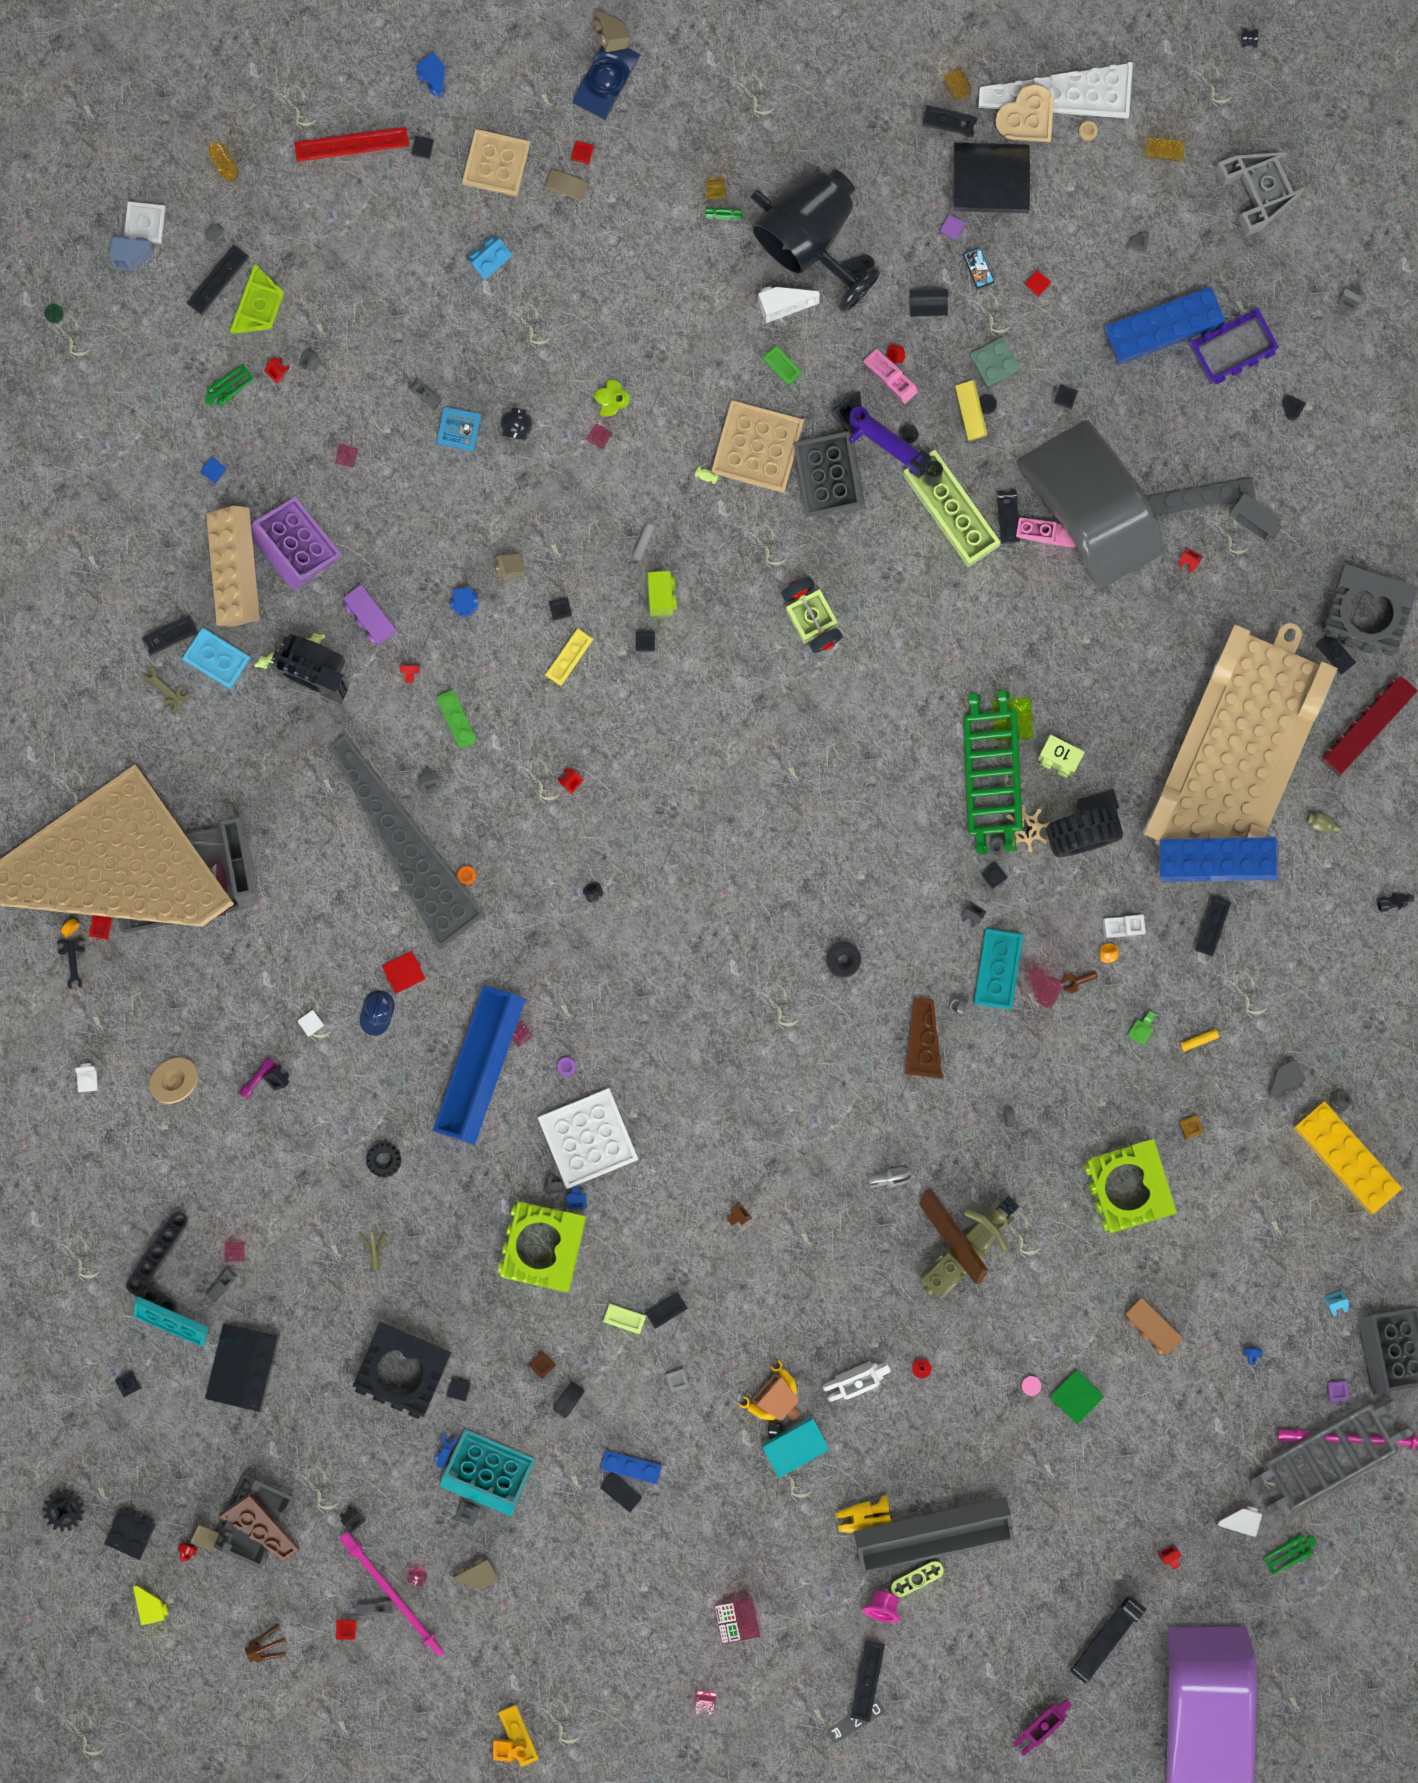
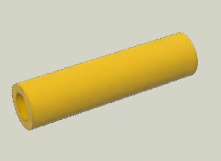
(1199, 1040)

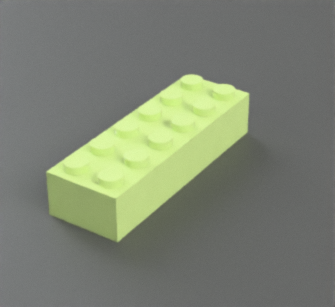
(955, 514)

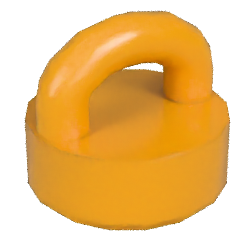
(1109, 953)

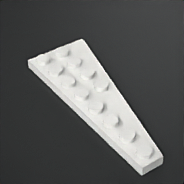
(1088, 92)

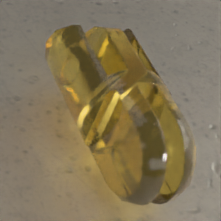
(223, 161)

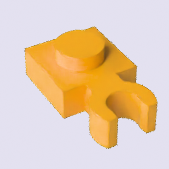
(506, 1751)

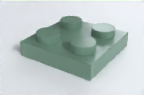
(995, 362)

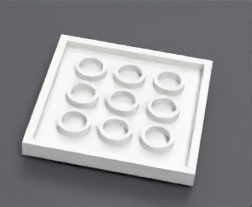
(588, 1138)

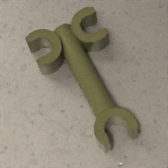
(175, 698)

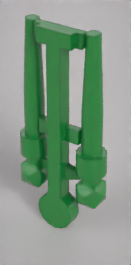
(210, 399)
(1311, 1542)

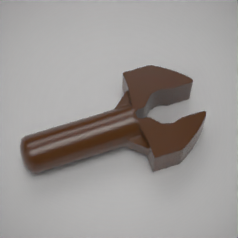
(1078, 980)

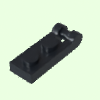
(949, 121)
(1008, 517)
(170, 635)

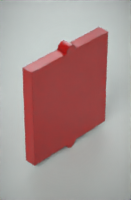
(403, 972)

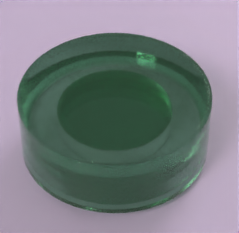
(53, 313)

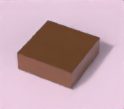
(541, 1365)

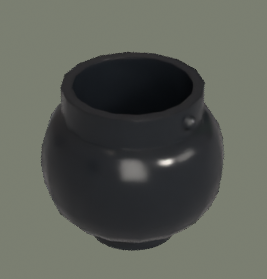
(516, 424)

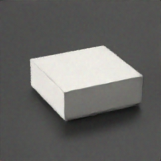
(310, 1023)

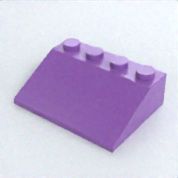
(294, 543)

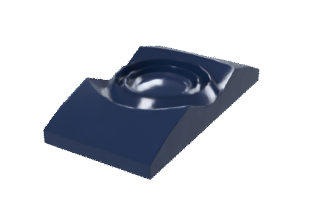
(605, 81)

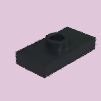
(1336, 654)

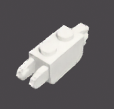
(857, 1380)

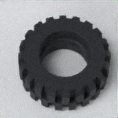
(1084, 831)

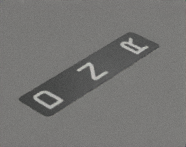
(850, 1725)

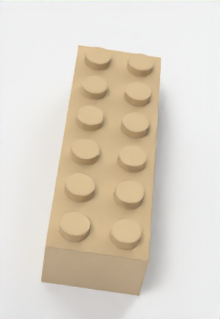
(232, 566)

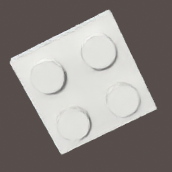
(145, 221)

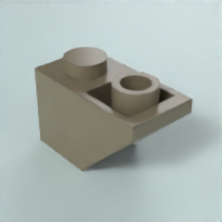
(610, 32)
(509, 566)
(479, 1576)

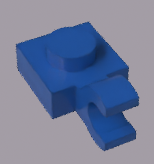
(442, 1456)

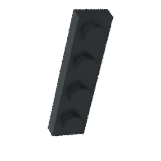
(217, 280)
(867, 1681)

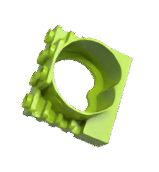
(1160, 1200)
(560, 1274)

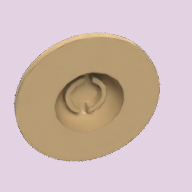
(173, 1080)

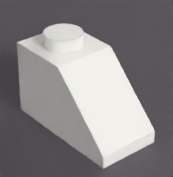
(1242, 1521)

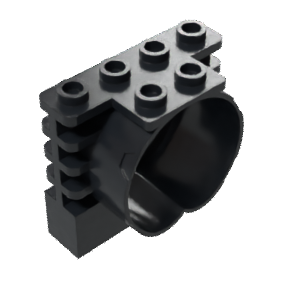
(311, 667)
(431, 1357)

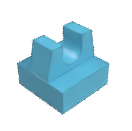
(1336, 1301)

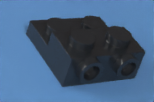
(130, 1533)

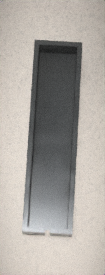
(934, 1535)

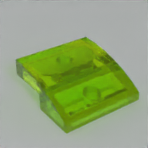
(1024, 711)

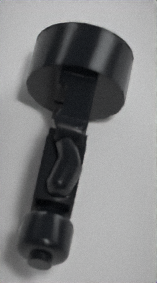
(1397, 900)

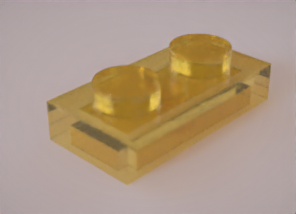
(1165, 149)

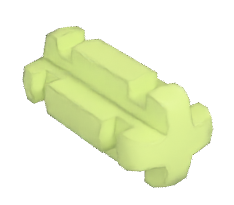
(706, 475)

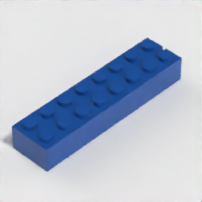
(479, 1065)

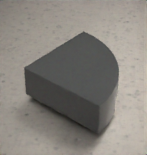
(1139, 242)

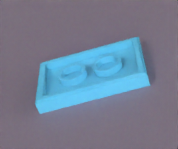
(216, 658)

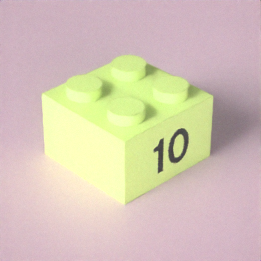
(1060, 757)

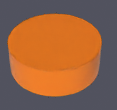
(466, 875)

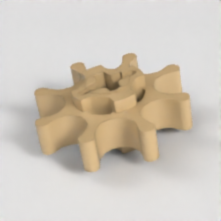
(1035, 828)

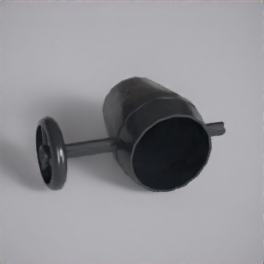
(807, 223)

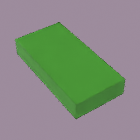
(782, 365)

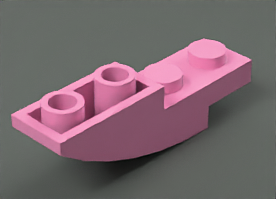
(1044, 532)

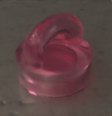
(416, 1577)

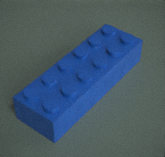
(1164, 325)
(1219, 859)

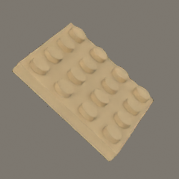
(757, 446)

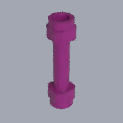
(246, 1091)

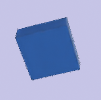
(213, 470)

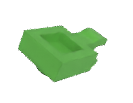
(1141, 1031)

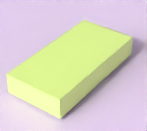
(624, 1318)

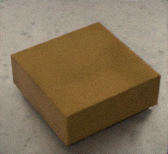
(1191, 1127)

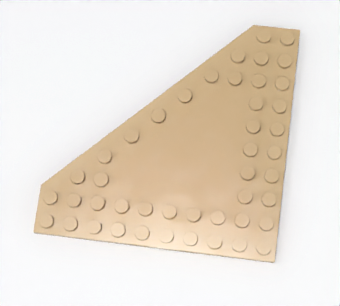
(114, 859)

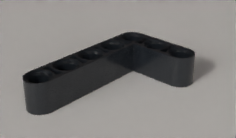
(156, 1263)
(1107, 1638)

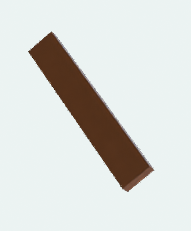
(953, 1237)

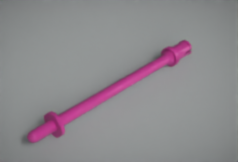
(1297, 1435)
(356, 1550)

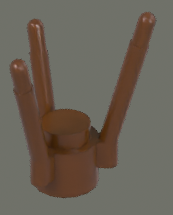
(255, 1651)

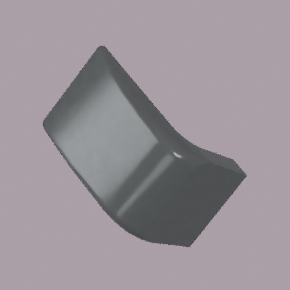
(1095, 502)
(231, 848)

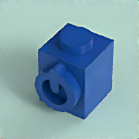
(464, 601)

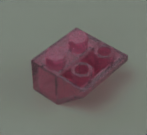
(1043, 989)

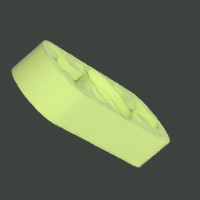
(927, 1567)

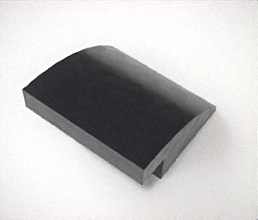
(991, 178)

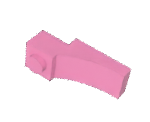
(891, 376)

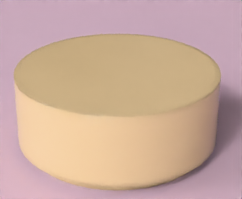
(1088, 130)

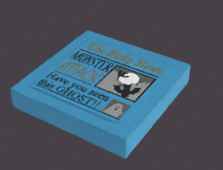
(459, 429)

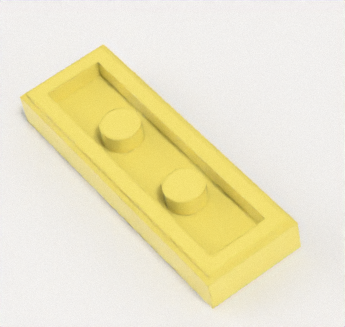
(971, 410)
(569, 657)

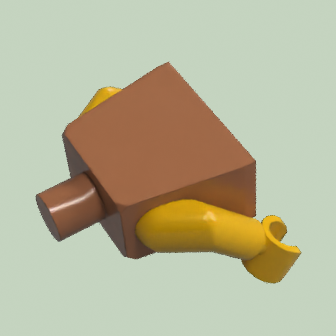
(775, 1398)

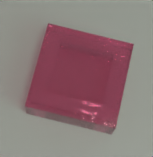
(346, 456)

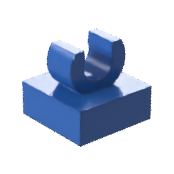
(576, 1200)

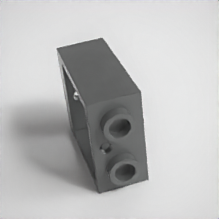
(1256, 518)

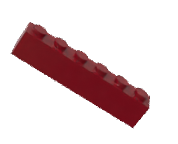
(1369, 726)

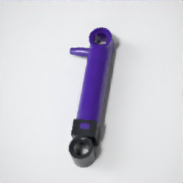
(918, 462)

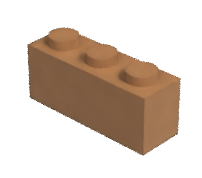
(1152, 1327)

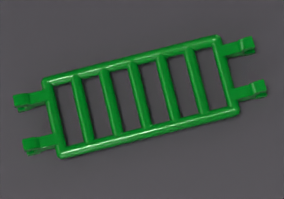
(1010, 829)

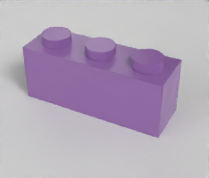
(368, 616)

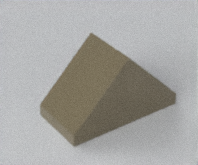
(204, 1537)

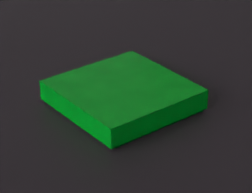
(1076, 1396)

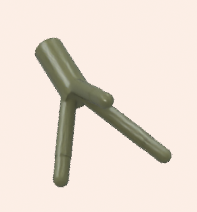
(373, 1250)

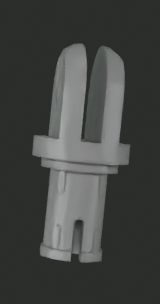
(891, 1177)

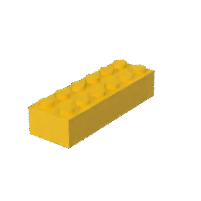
(1347, 1158)

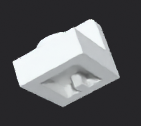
(87, 1078)

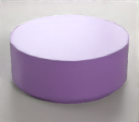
(566, 1066)

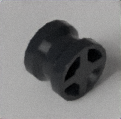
(1249, 38)

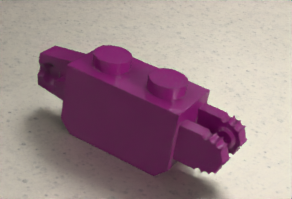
(1043, 1725)

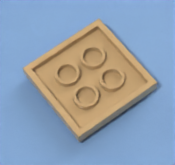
(496, 163)

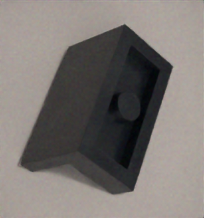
(928, 303)

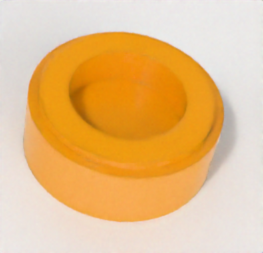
(70, 927)

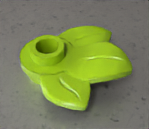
(609, 396)

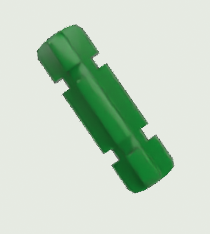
(723, 213)

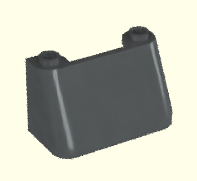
(236, 1542)

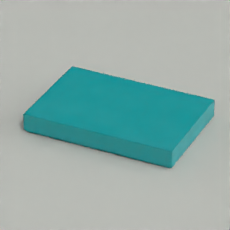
(795, 1447)

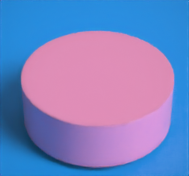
(1031, 1386)

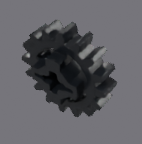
(56, 1506)

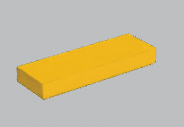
(518, 1733)

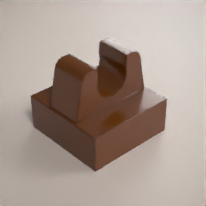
(739, 1214)

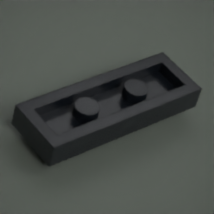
(1212, 926)

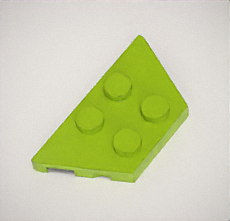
(258, 304)

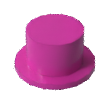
(882, 1607)

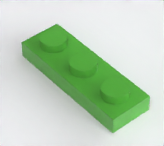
(456, 719)

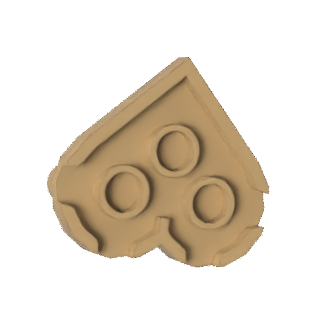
(1028, 116)

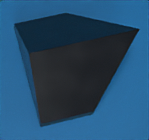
(842, 410)

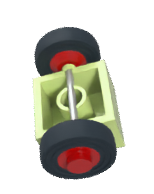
(811, 615)

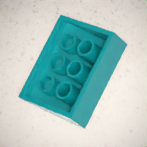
(487, 1472)

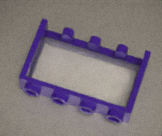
(1234, 347)

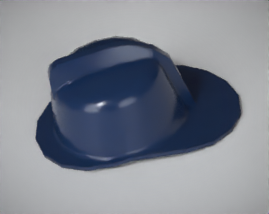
(377, 1012)

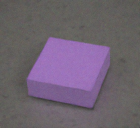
(952, 227)
(1338, 1391)

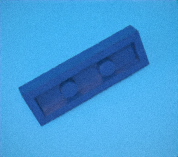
(631, 1467)

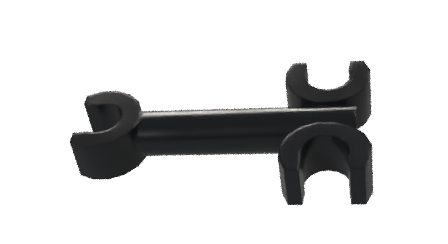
(70, 947)

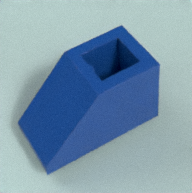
(433, 73)

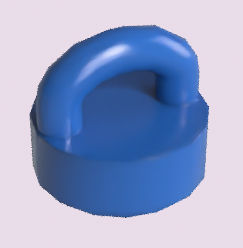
(1252, 1354)

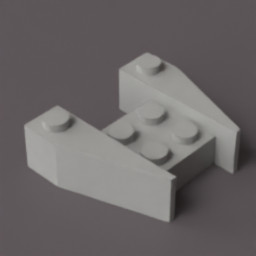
(1265, 185)

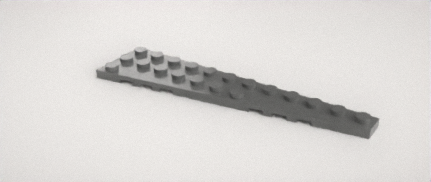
(429, 881)

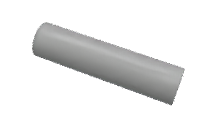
(643, 541)

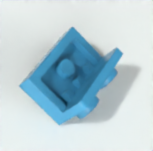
(489, 256)

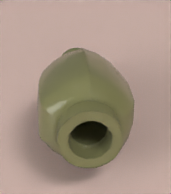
(1322, 823)

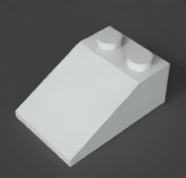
(781, 302)

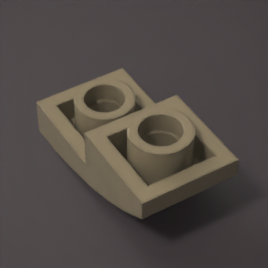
(566, 184)

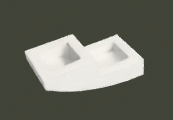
(1124, 926)

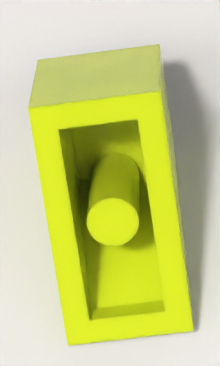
(149, 1606)

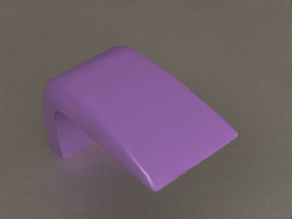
(1211, 1705)

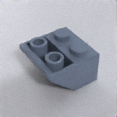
(129, 253)

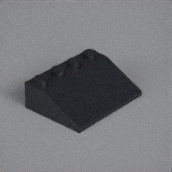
(242, 1367)

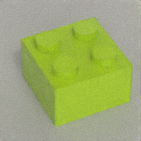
(660, 593)

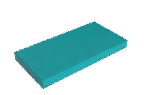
(998, 969)
(170, 1322)

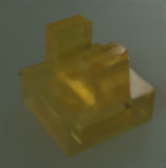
(715, 188)

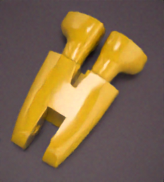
(862, 1515)

